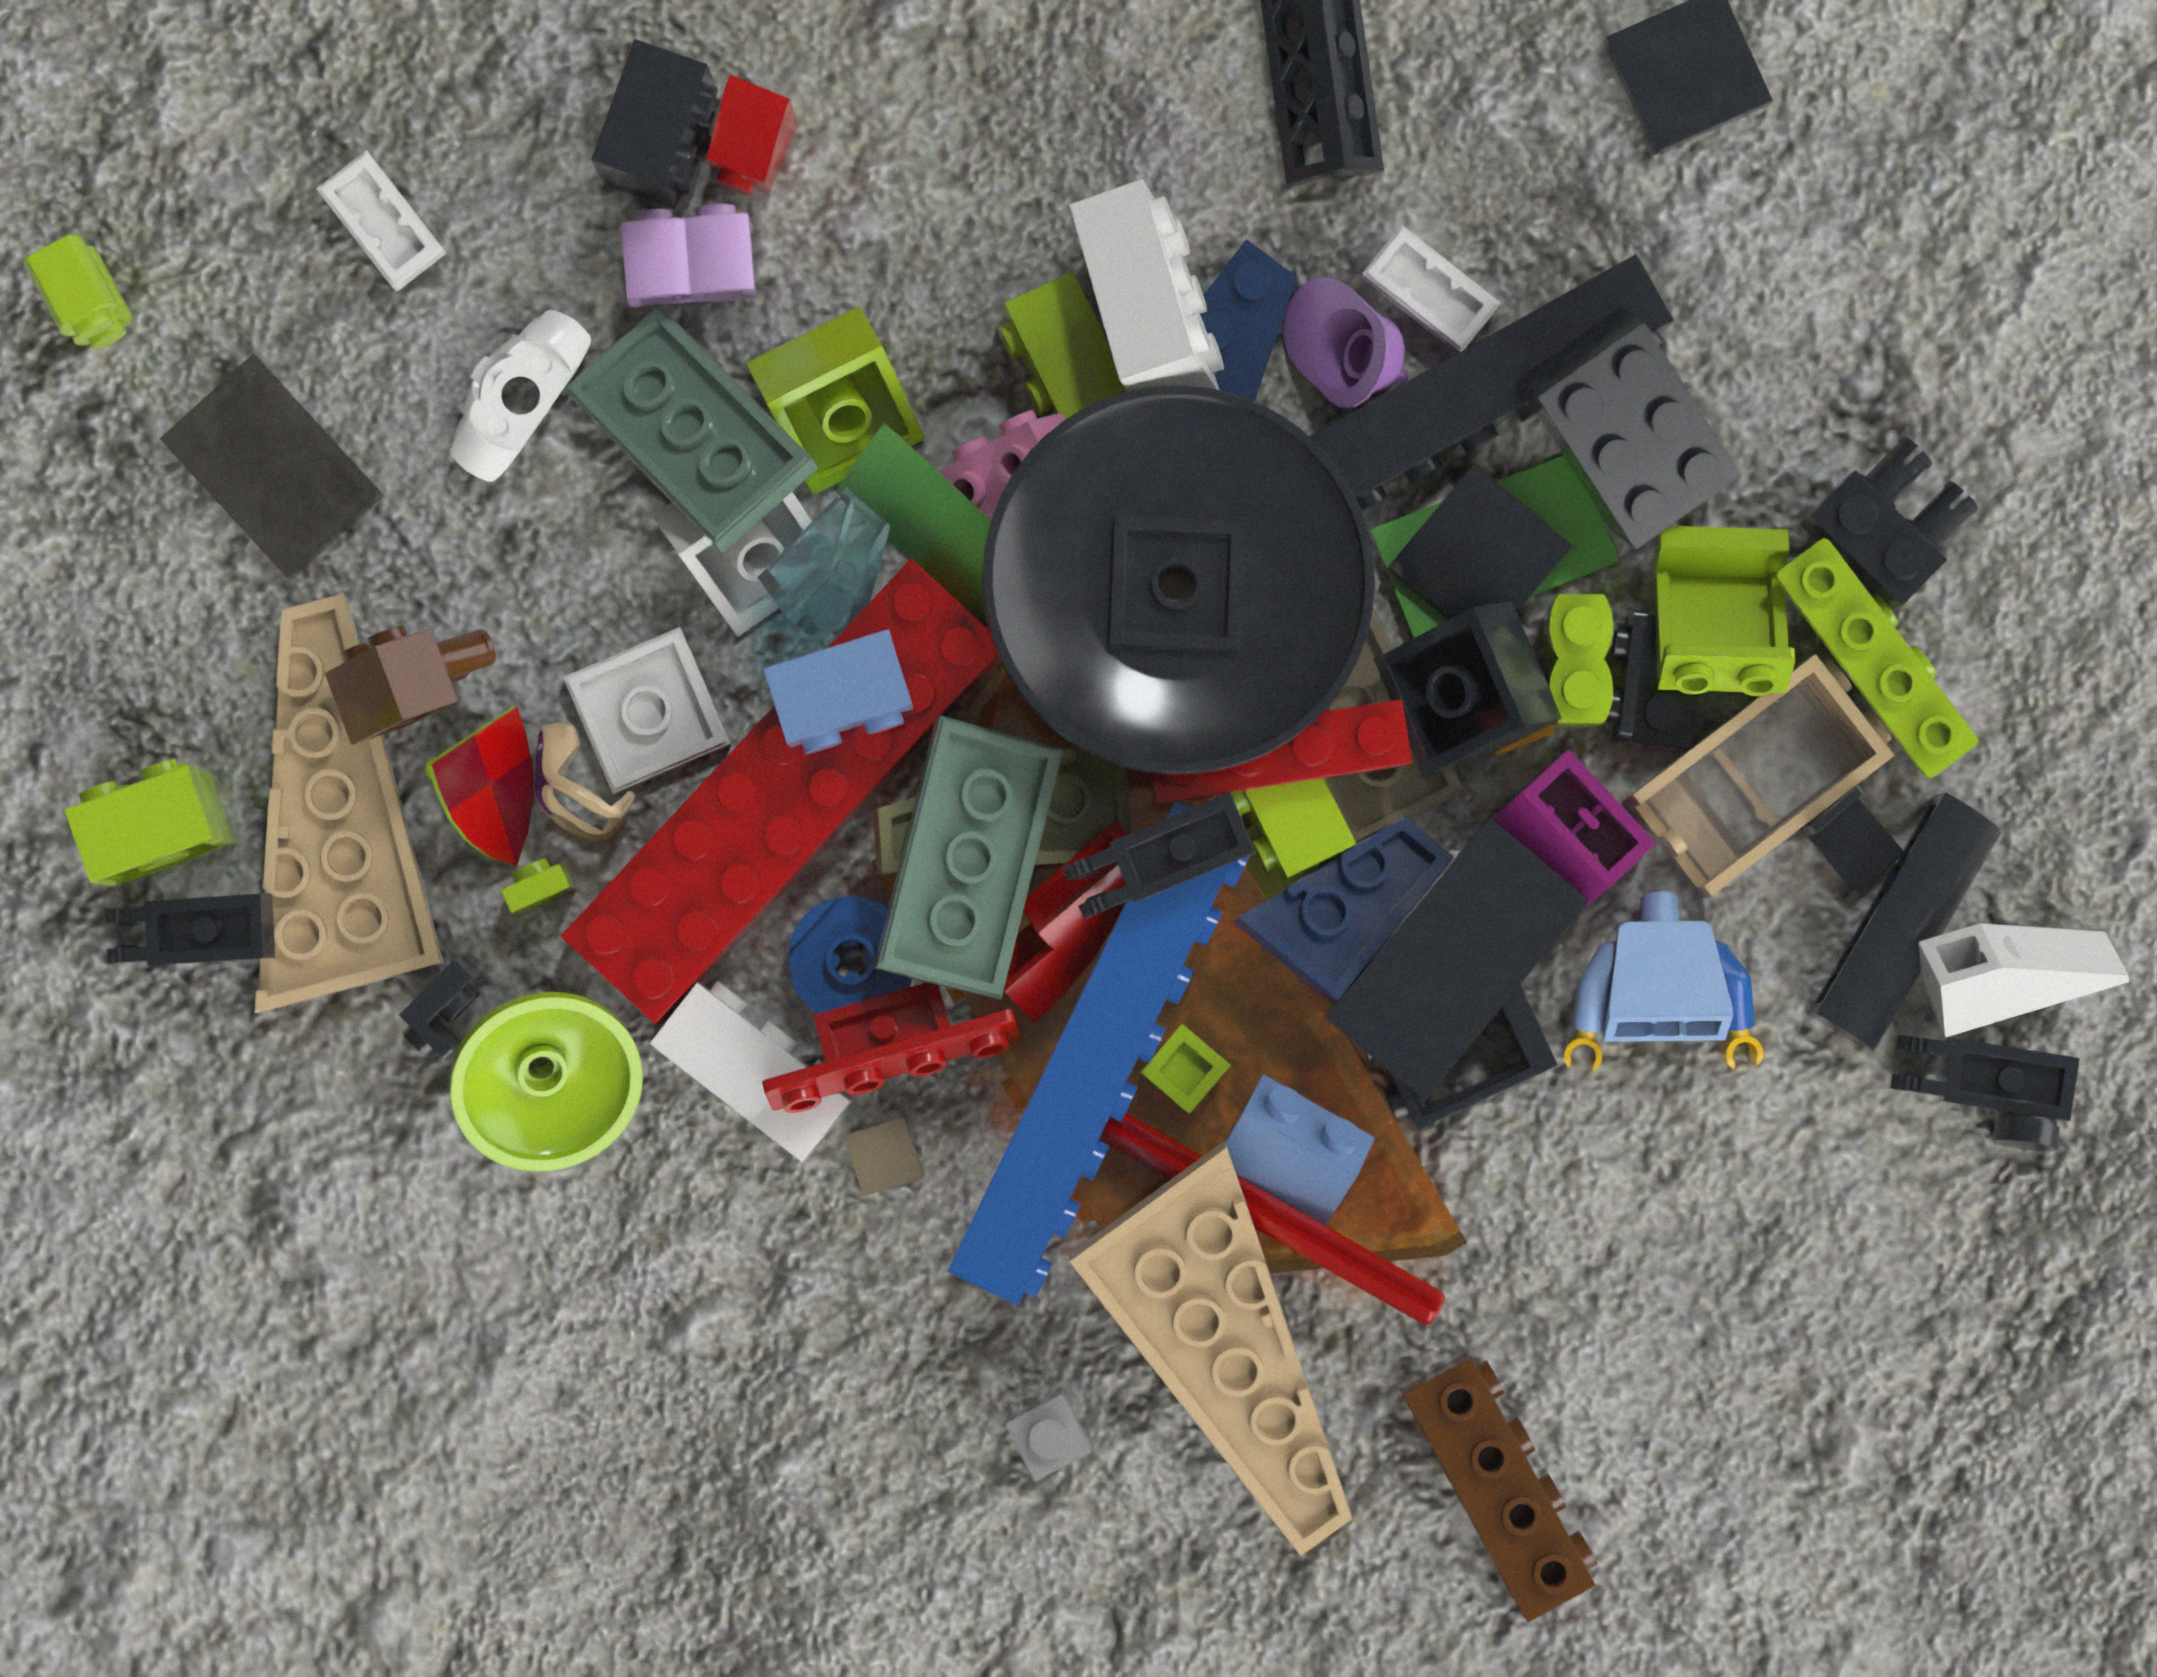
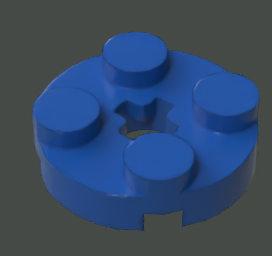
(814, 957)

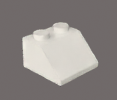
(733, 576)

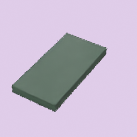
(691, 429)
(968, 858)

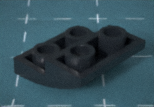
(1478, 549)

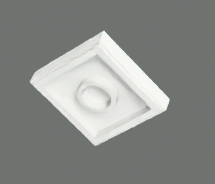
(647, 711)

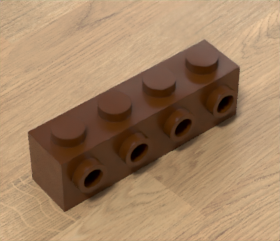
(1498, 1486)

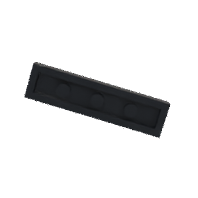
(1342, 91)

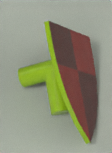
(488, 787)

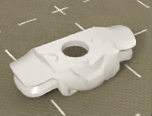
(488, 432)

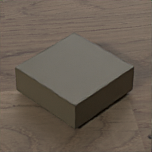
(884, 1156)

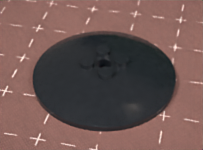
(1196, 488)

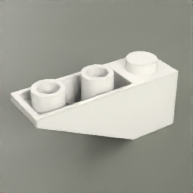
(2011, 970)

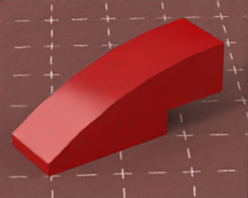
(1058, 940)

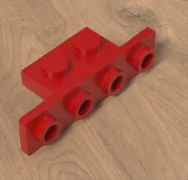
(884, 1040)

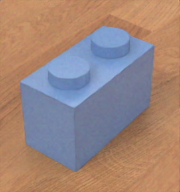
(839, 691)
(1296, 1149)

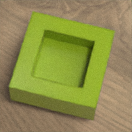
(537, 885)
(1185, 1068)

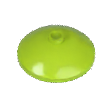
(553, 1112)

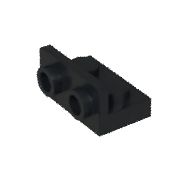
(1638, 708)
(443, 998)

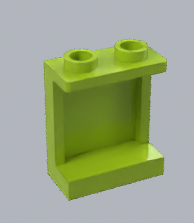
(1721, 610)

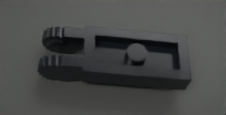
(1167, 853)
(198, 930)
(1994, 1077)

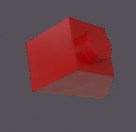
(750, 136)

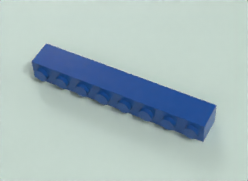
(1087, 1085)

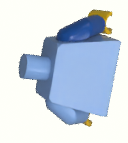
(1664, 985)

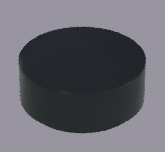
(2026, 1133)

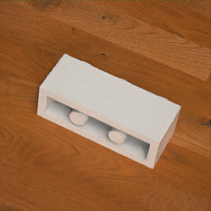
(733, 1058)

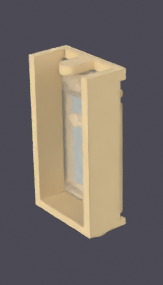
(1762, 776)

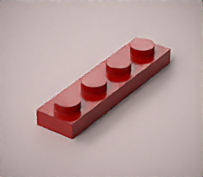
(1332, 746)

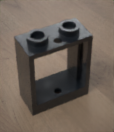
(1534, 1055)

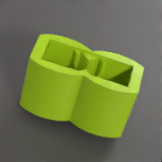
(79, 292)
(1575, 641)

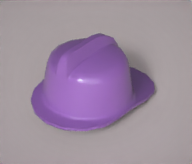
(1342, 343)

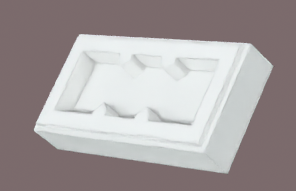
(381, 221)
(1430, 289)

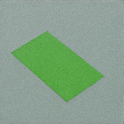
(1552, 495)
(925, 515)

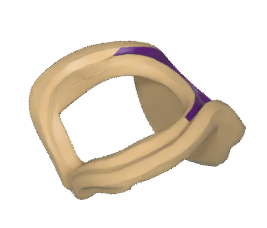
(554, 754)

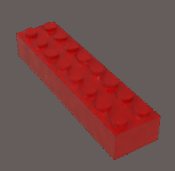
(772, 811)

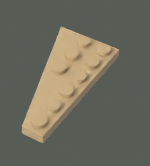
(335, 834)
(1206, 1316)

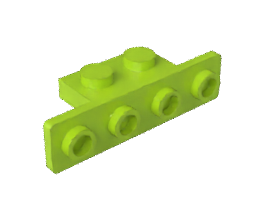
(1876, 657)

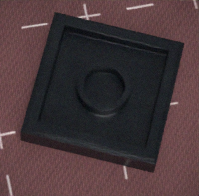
(1687, 72)

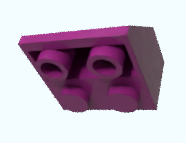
(1575, 826)

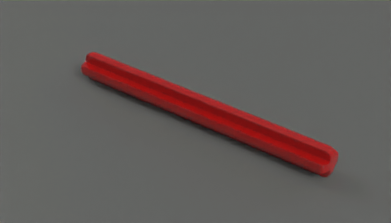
(1287, 1225)

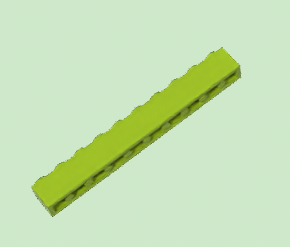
(1069, 371)

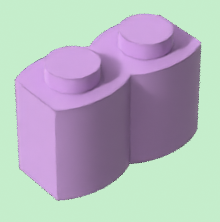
(688, 258)

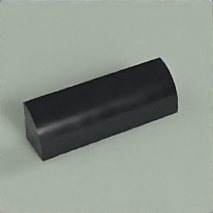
(1909, 908)

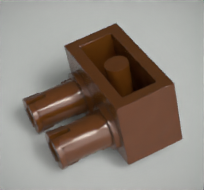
(402, 678)

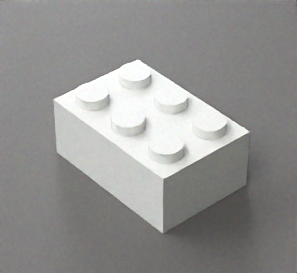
(1146, 289)

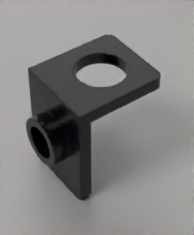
(1852, 840)

